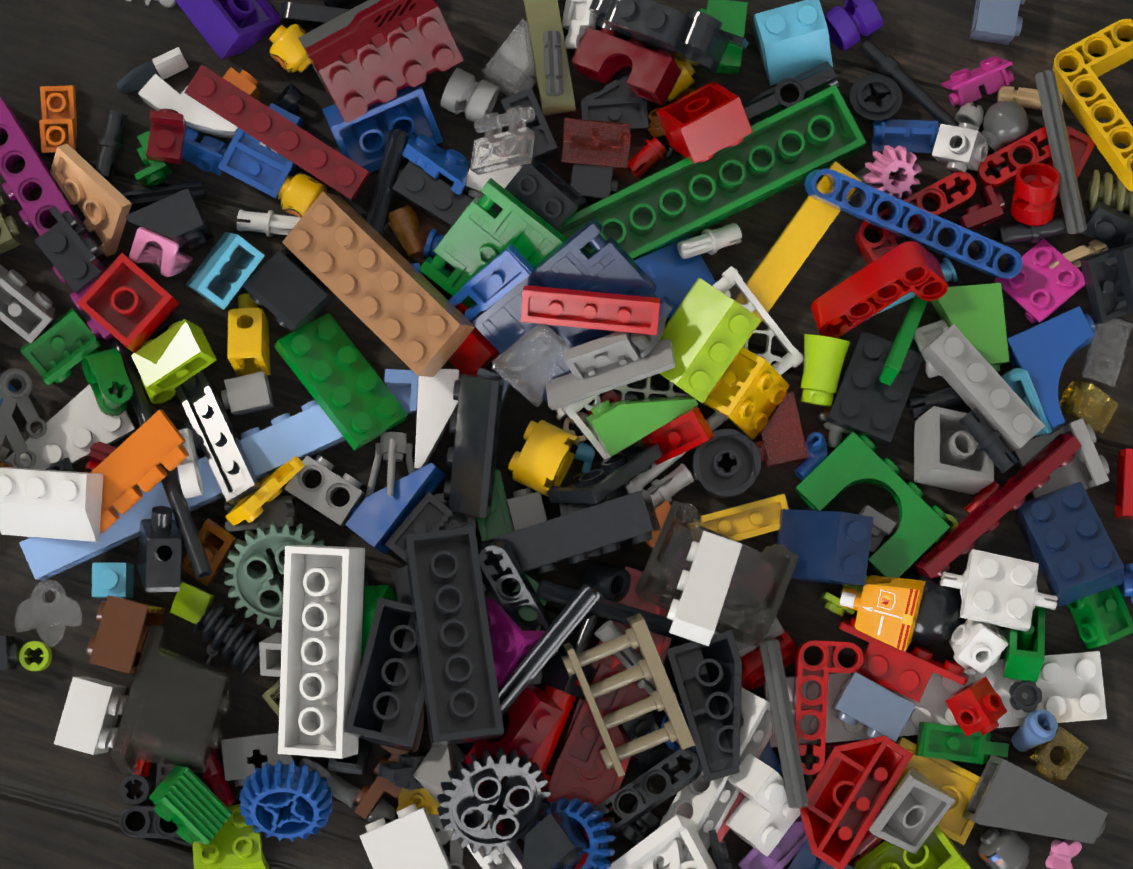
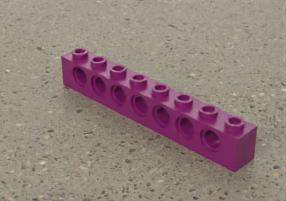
(32, 176)

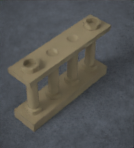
(649, 668)

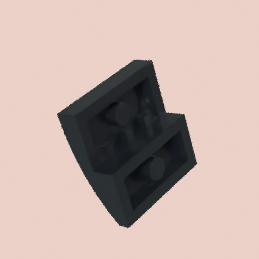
(1109, 282)

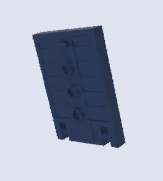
(572, 268)

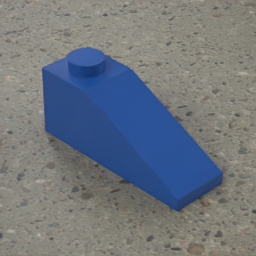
(382, 514)

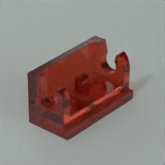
(595, 142)

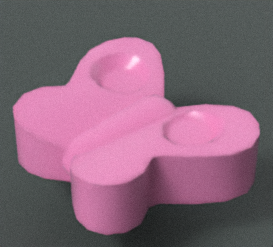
(1062, 853)

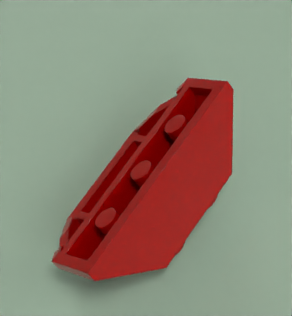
(850, 795)

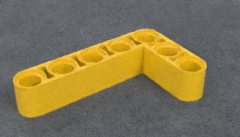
(1100, 104)

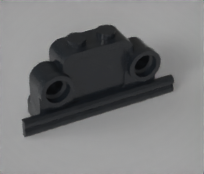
(688, 37)

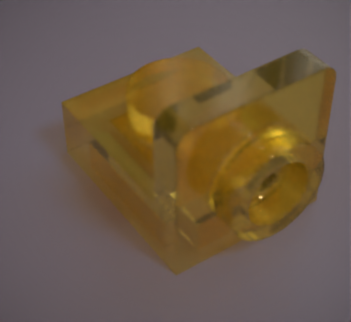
(1089, 403)

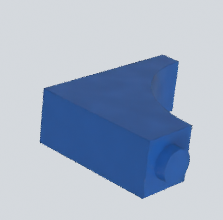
(1046, 350)

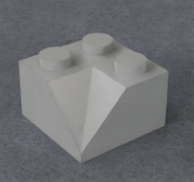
(948, 453)

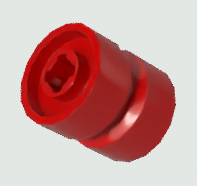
(1035, 194)

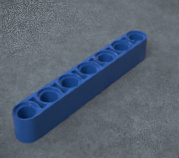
(929, 226)

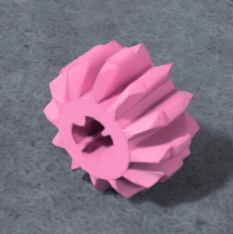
(897, 161)

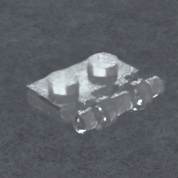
(504, 149)

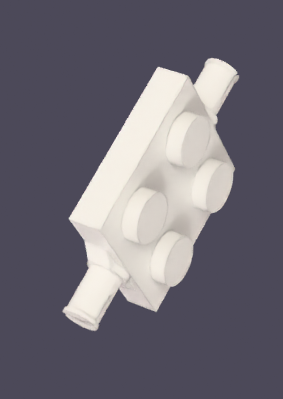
(999, 590)

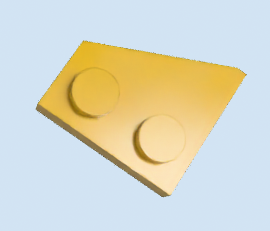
(271, 486)

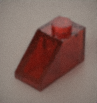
(783, 437)

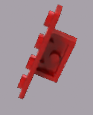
(901, 670)

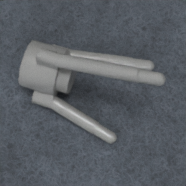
(392, 448)

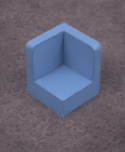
(404, 387)

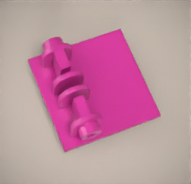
(1041, 288)

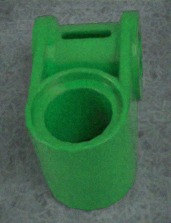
(108, 376)

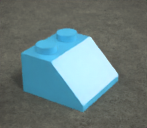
(792, 39)

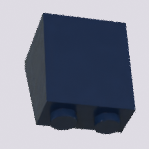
(829, 544)

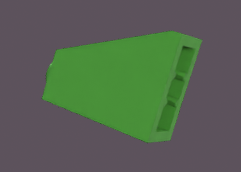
(980, 318)

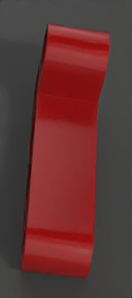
(937, 192)
(877, 286)
(818, 707)

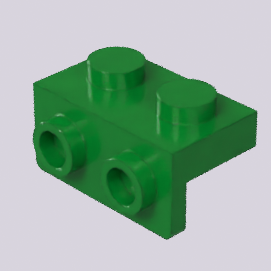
(61, 347)

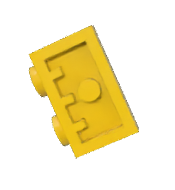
(748, 392)

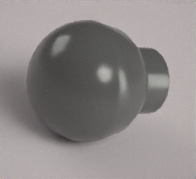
(1004, 124)

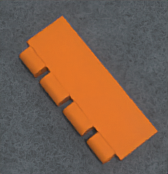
(138, 463)

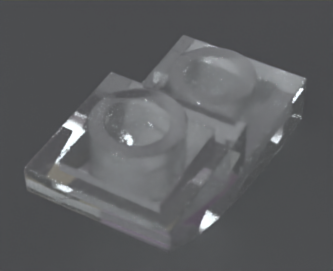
(1106, 351)

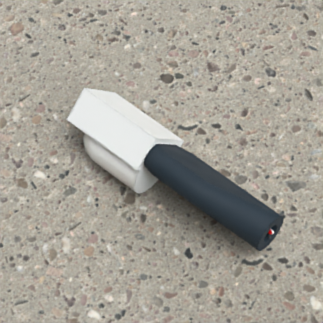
(163, 66)

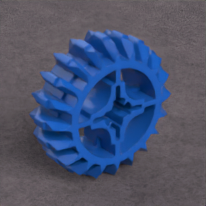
(286, 801)
(584, 817)

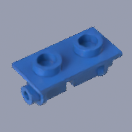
(914, 135)
(204, 155)

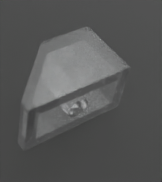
(513, 63)

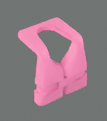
(156, 249)

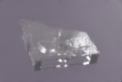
(531, 362)

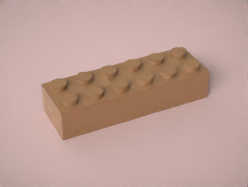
(378, 284)

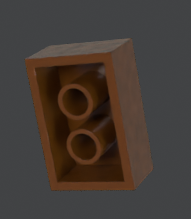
(122, 632)

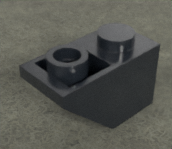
(553, 844)

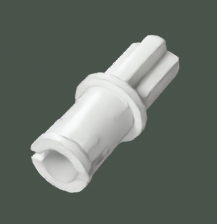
(266, 222)
(710, 241)

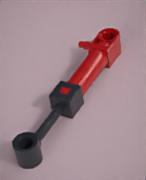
(563, 689)

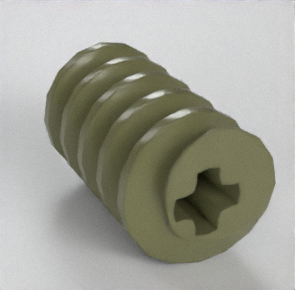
(1108, 192)

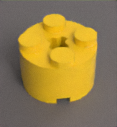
(544, 457)

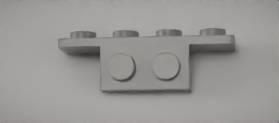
(606, 366)

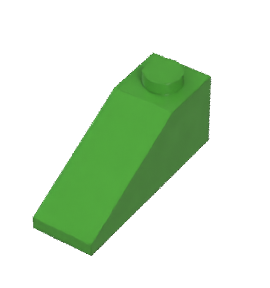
(627, 421)

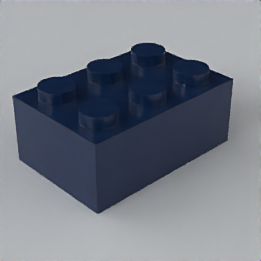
(1070, 544)

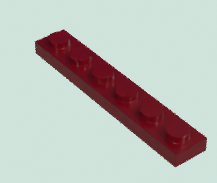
(277, 132)
(1004, 499)

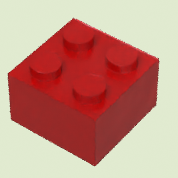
(704, 122)
(128, 303)

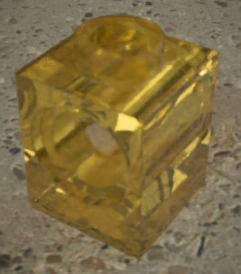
(1072, 749)

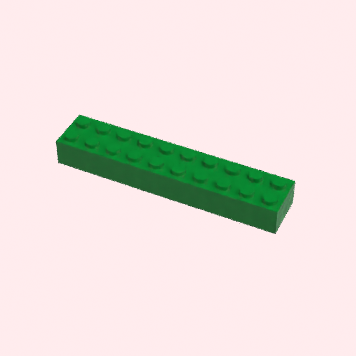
(701, 194)

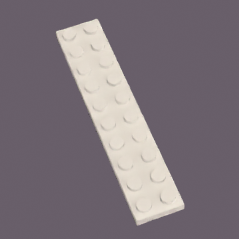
(1068, 683)

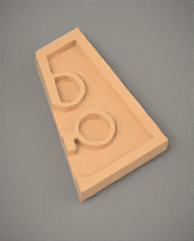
(96, 197)

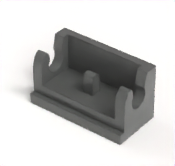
(279, 509)

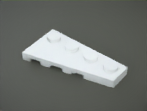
(74, 431)

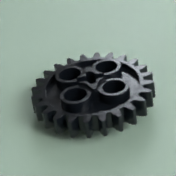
(493, 800)

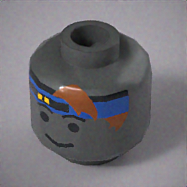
(1003, 849)

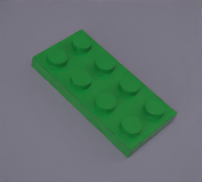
(341, 381)

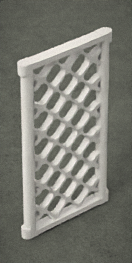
(792, 358)

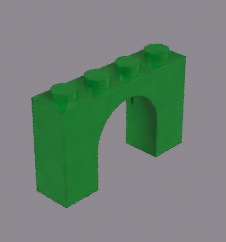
(857, 463)

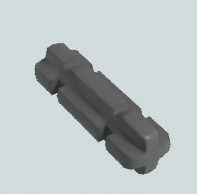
(553, 63)

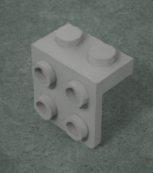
(1085, 467)

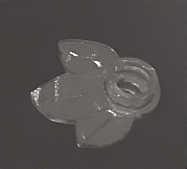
(48, 618)

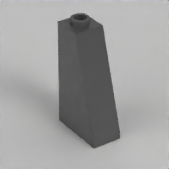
(1025, 803)

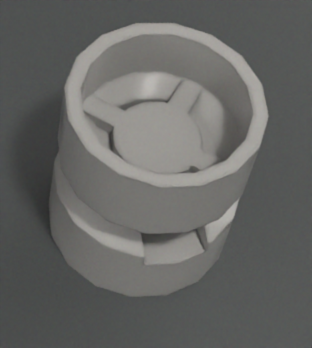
(469, 96)

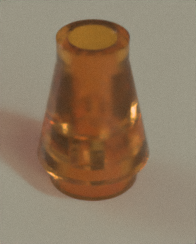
(407, 229)

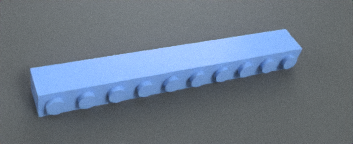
(265, 450)

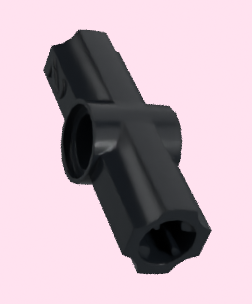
(804, 85)

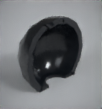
(937, 612)

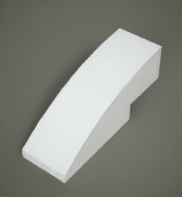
(197, 116)

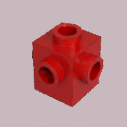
(976, 707)

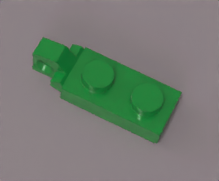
(952, 744)

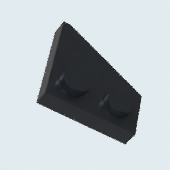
(618, 105)

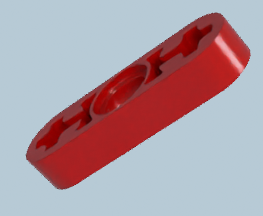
(996, 159)

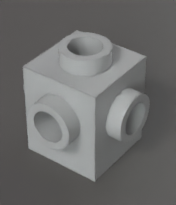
(960, 147)

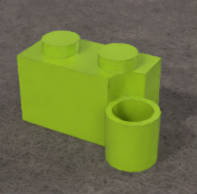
(172, 359)

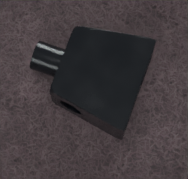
(159, 552)

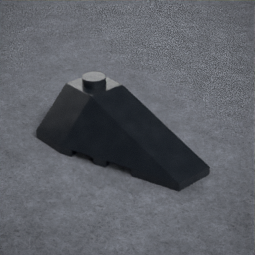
(711, 696)

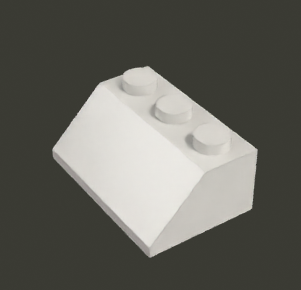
(50, 503)

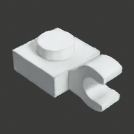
(577, 20)

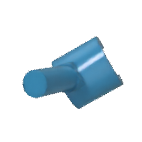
(586, 454)

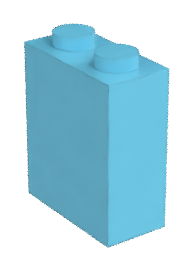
(225, 269)

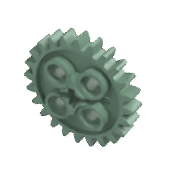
(250, 583)

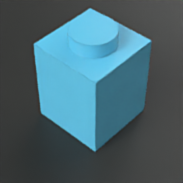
(112, 580)

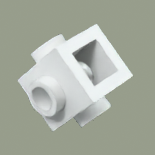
(977, 645)

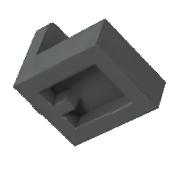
(881, 526)

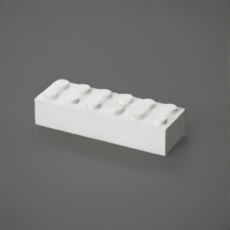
(320, 649)

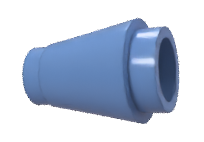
(1036, 729)

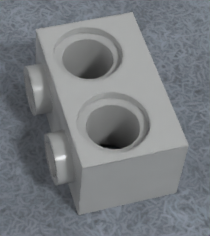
(321, 496)

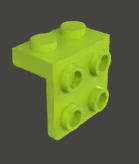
(232, 847)

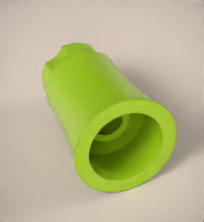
(822, 368)

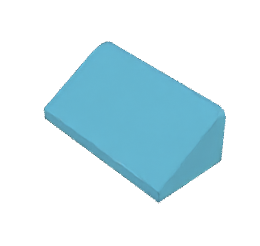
(1022, 385)

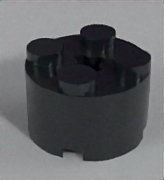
(738, 450)

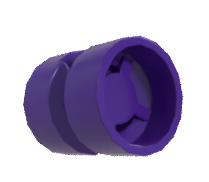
(851, 21)

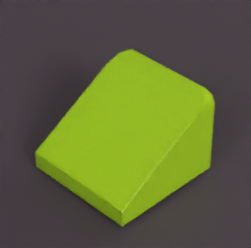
(191, 602)

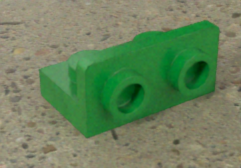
(1101, 617)

